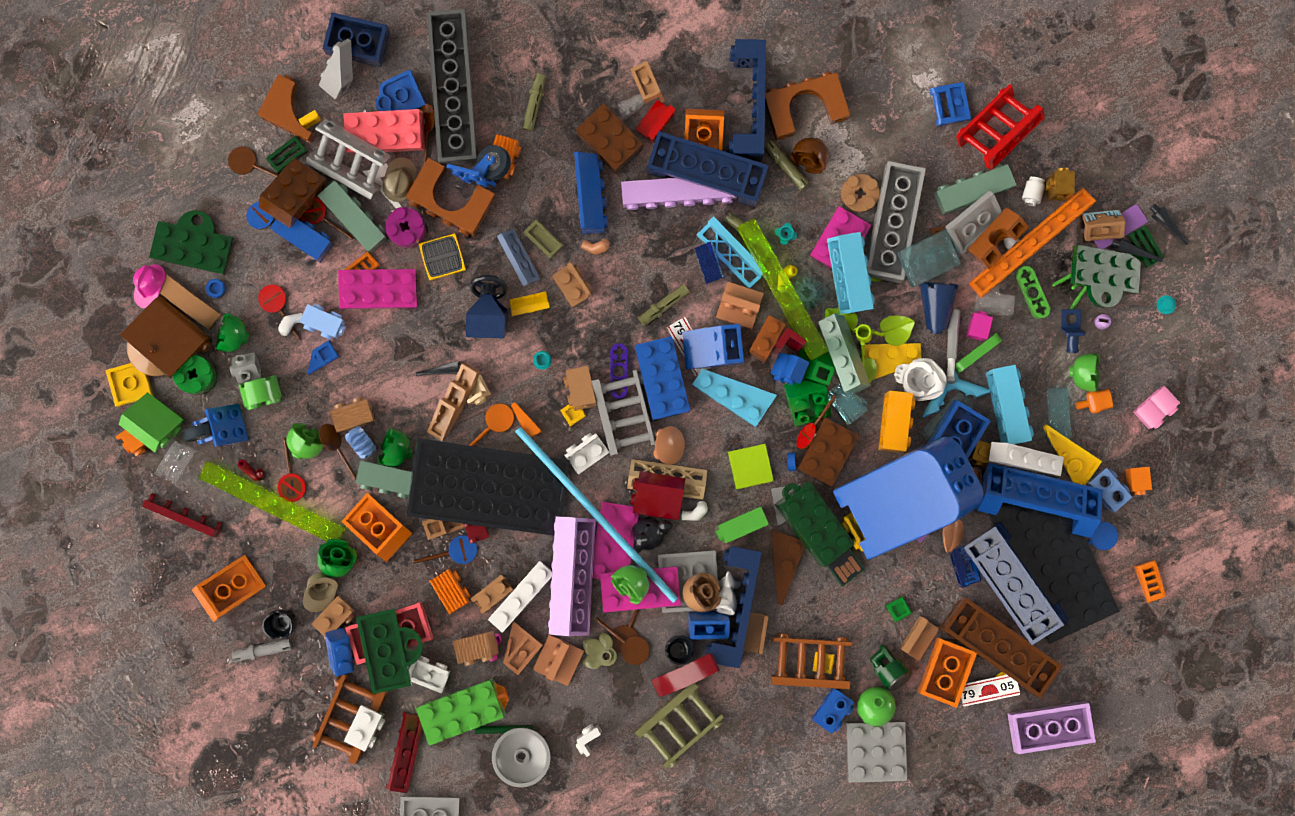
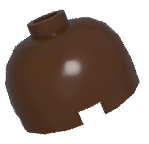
(811, 154)

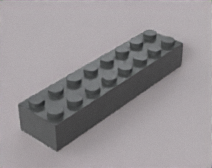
(452, 87)

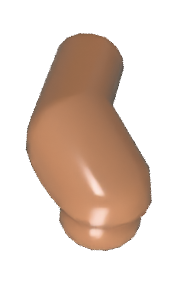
(596, 248)

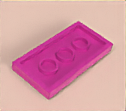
(377, 289)
(607, 552)
(655, 598)

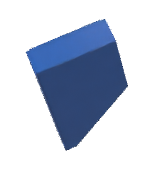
(322, 356)

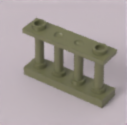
(661, 718)

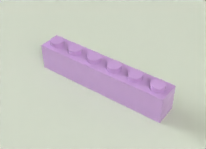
(669, 193)

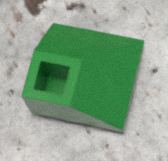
(820, 369)
(806, 401)

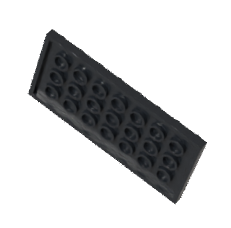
(485, 487)
(1059, 565)

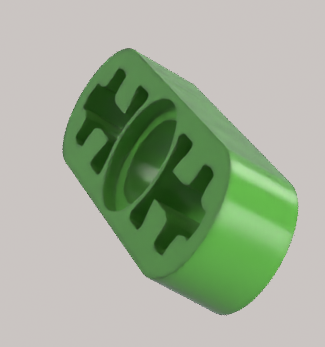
(1021, 281)
(977, 353)

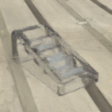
(630, 106)

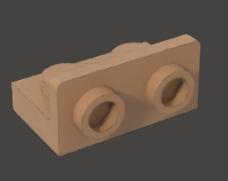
(571, 285)
(334, 616)

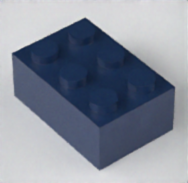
(367, 38)

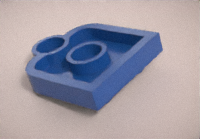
(400, 93)

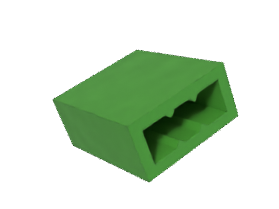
(151, 422)
(741, 525)

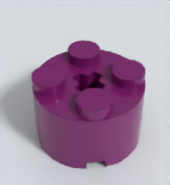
(402, 217)

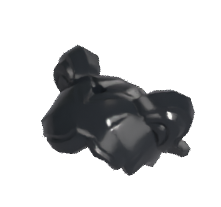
(650, 537)

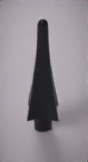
(1163, 217)
(1126, 247)
(450, 368)

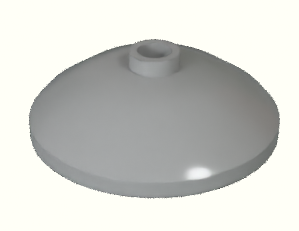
(519, 771)

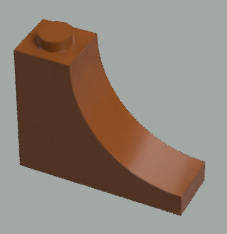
(280, 110)

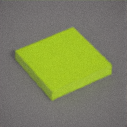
(750, 466)

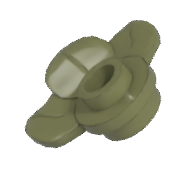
(597, 649)

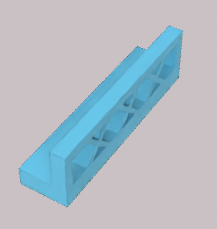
(736, 247)

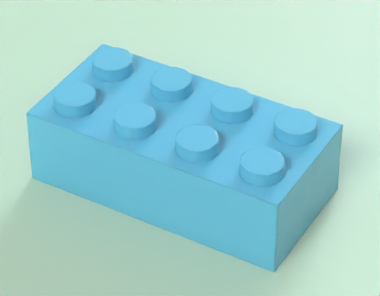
(850, 273)
(1009, 405)

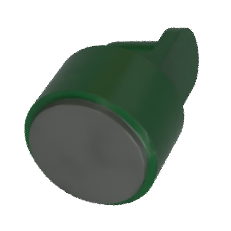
(893, 674)

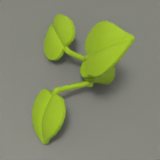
(894, 328)

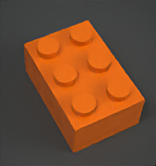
(946, 672)

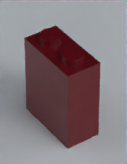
(658, 495)

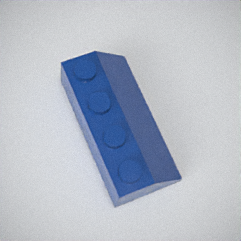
(589, 193)

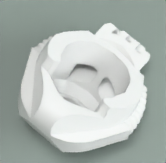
(922, 379)

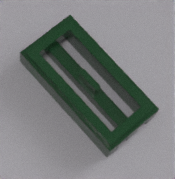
(280, 150)
(1144, 229)

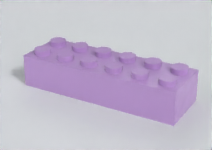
(572, 576)

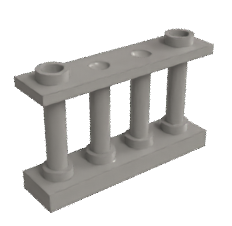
(335, 169)
(606, 407)

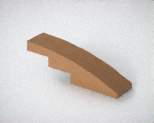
(453, 402)

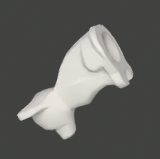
(728, 599)

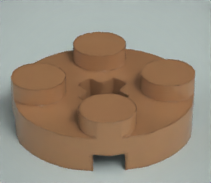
(851, 199)

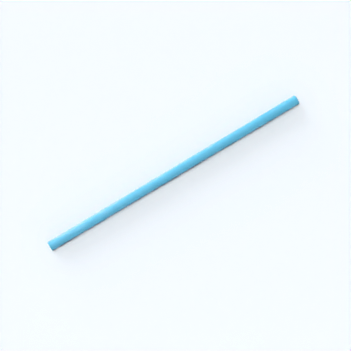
(596, 514)

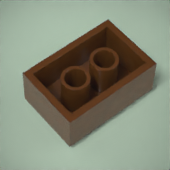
(609, 138)
(291, 192)
(827, 452)

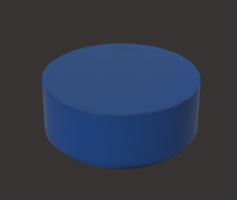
(215, 288)
(791, 460)

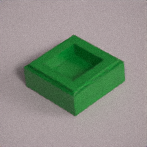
(898, 609)

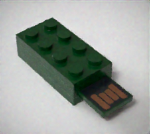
(819, 530)

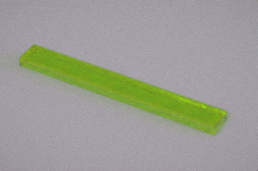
(782, 288)
(270, 502)

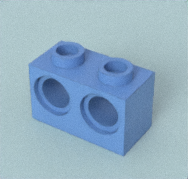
(1112, 486)

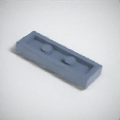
(518, 257)

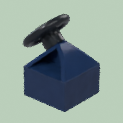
(487, 316)

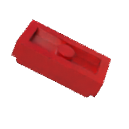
(655, 120)

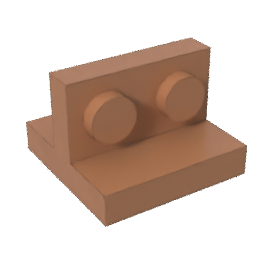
(739, 305)
(558, 660)

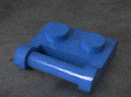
(956, 103)

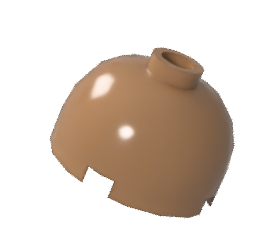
(702, 592)

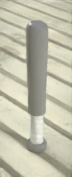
(953, 335)

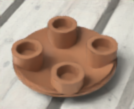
(669, 445)

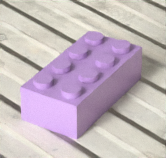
(1051, 727)

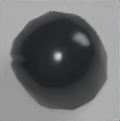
(278, 624)
(679, 649)

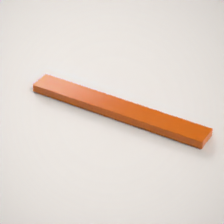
(1032, 242)

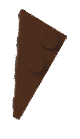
(786, 556)

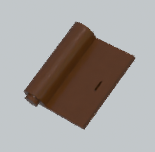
(168, 333)

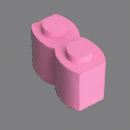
(1157, 407)

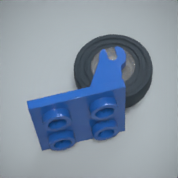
(491, 165)
(222, 427)

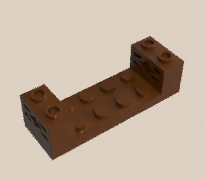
(1001, 647)

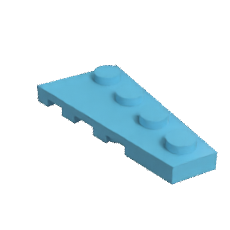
(742, 399)

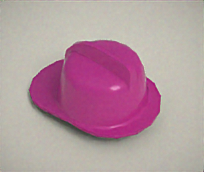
(148, 284)

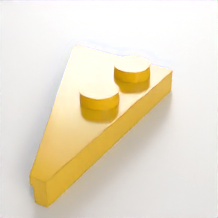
(1077, 461)

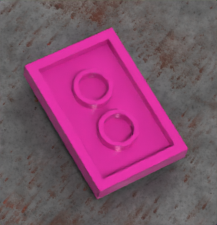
(840, 224)

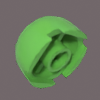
(1086, 372)
(303, 442)
(631, 582)
(876, 706)

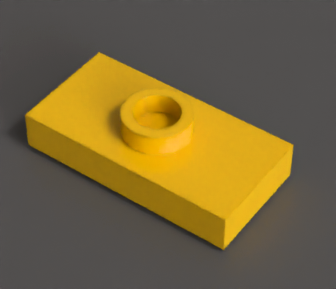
(529, 303)

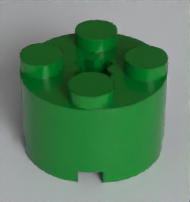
(206, 376)

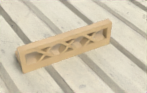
(692, 489)

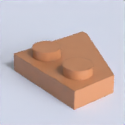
(520, 648)

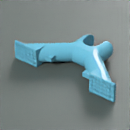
(961, 385)

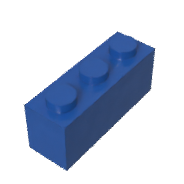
(304, 238)

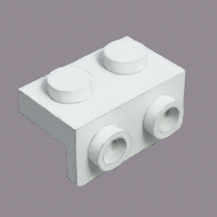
(429, 675)
(364, 728)
(588, 734)

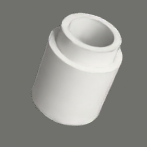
(1033, 191)

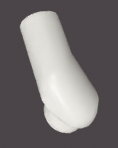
(288, 322)
(697, 513)

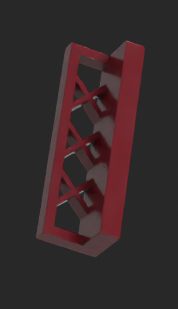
(789, 339)

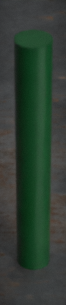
(499, 729)

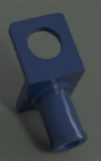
(1073, 330)

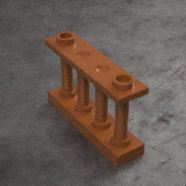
(800, 677)
(319, 737)

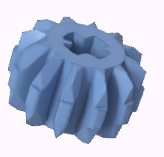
(360, 442)

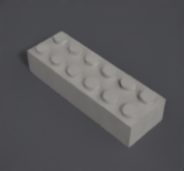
(894, 220)

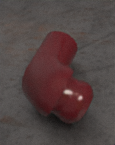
(254, 474)

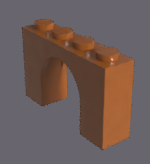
(826, 88)
(467, 218)

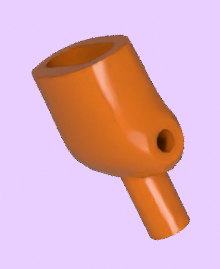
(1096, 401)

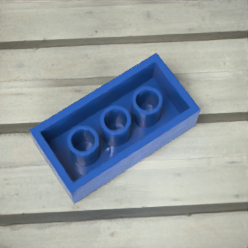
(662, 378)
(961, 425)

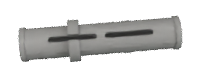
(253, 652)

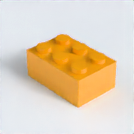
(896, 422)

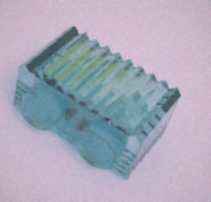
(847, 404)

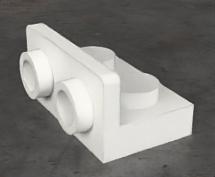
(586, 453)

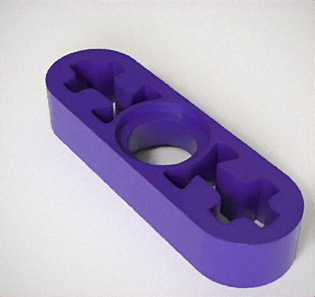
(623, 357)

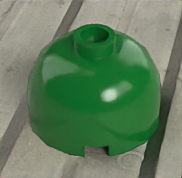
(231, 334)
(394, 448)
(336, 558)

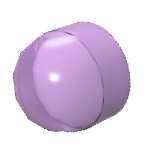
(1102, 325)

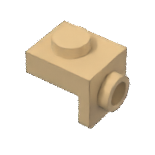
(479, 392)

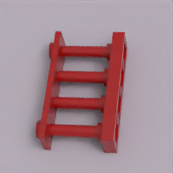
(1007, 142)

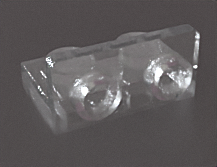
(175, 462)

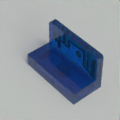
(709, 262)
(964, 567)

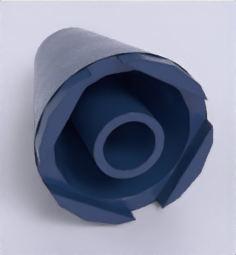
(937, 304)

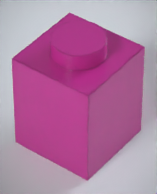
(979, 326)

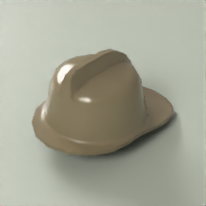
(399, 179)
(319, 592)

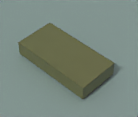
(543, 239)

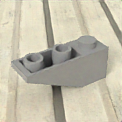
(338, 73)

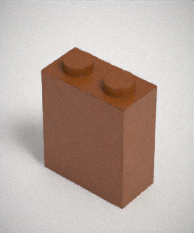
(766, 338)

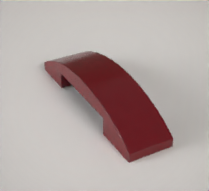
(685, 675)

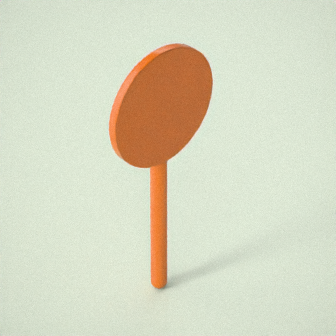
(498, 418)

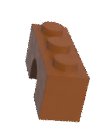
(1006, 225)

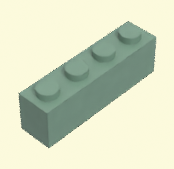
(968, 191)
(352, 217)
(844, 353)
(384, 478)

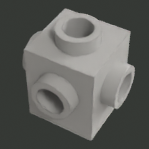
(245, 367)

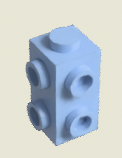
(329, 324)

